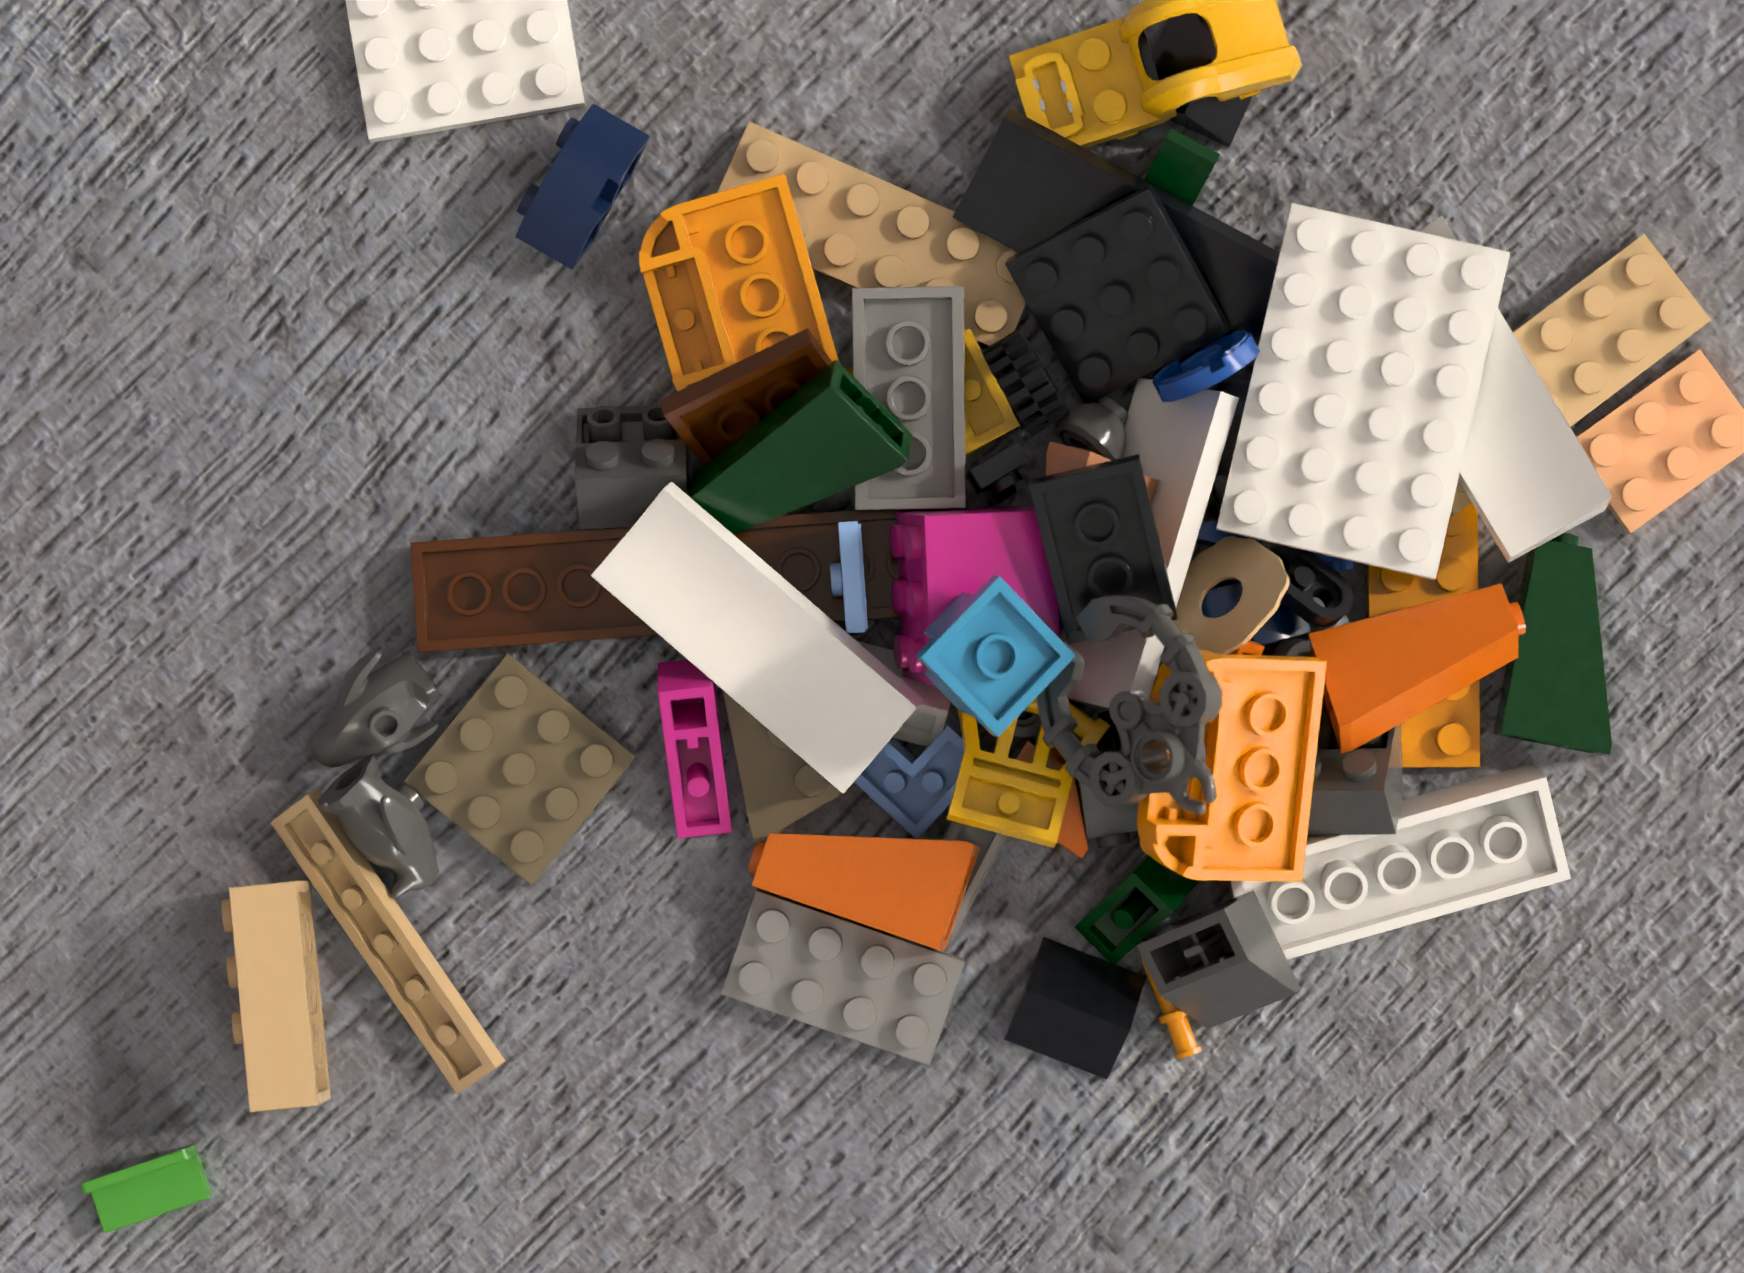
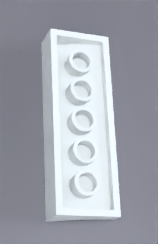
(1182, 450)
(1520, 451)
(757, 637)
(1446, 856)

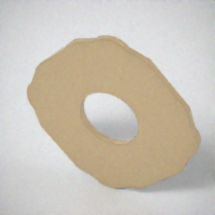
(1263, 588)

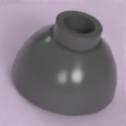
(1095, 428)

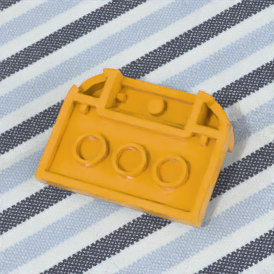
(730, 279)
(1262, 772)

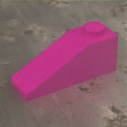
(693, 749)

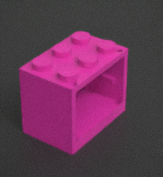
(957, 554)

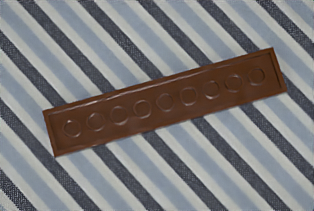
(544, 593)

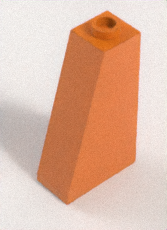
(1412, 659)
(881, 882)

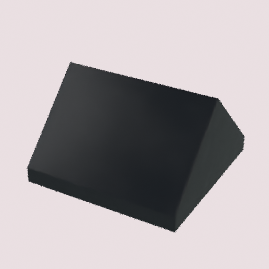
(1182, 49)
(1076, 1008)

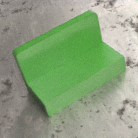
(149, 1188)

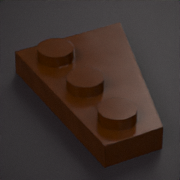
(736, 398)

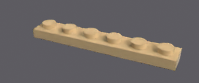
(388, 943)

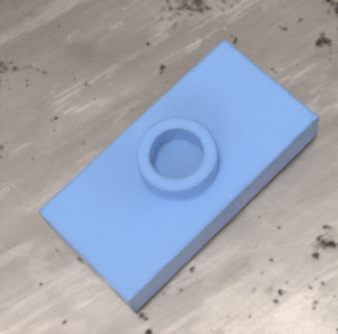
(849, 579)

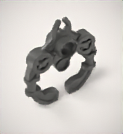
(1146, 728)

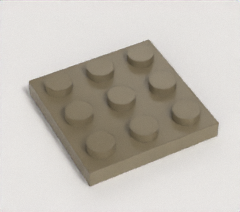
(520, 769)

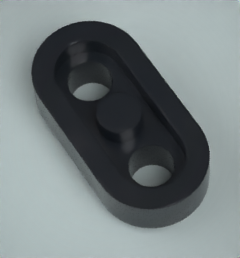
(1310, 579)

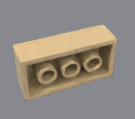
(278, 994)

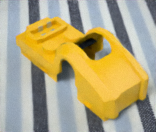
(1105, 78)

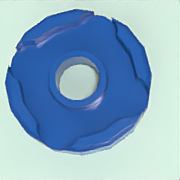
(1206, 367)

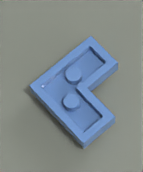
(914, 788)

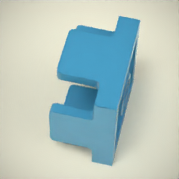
(992, 654)

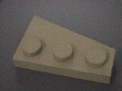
(772, 776)

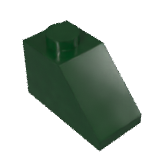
(1182, 166)
(1134, 908)

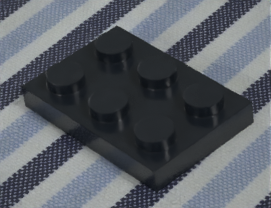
(1100, 538)

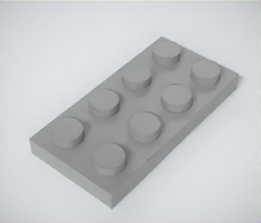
(914, 365)
(843, 976)

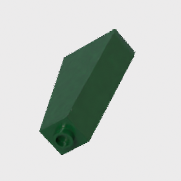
(802, 452)
(1558, 681)

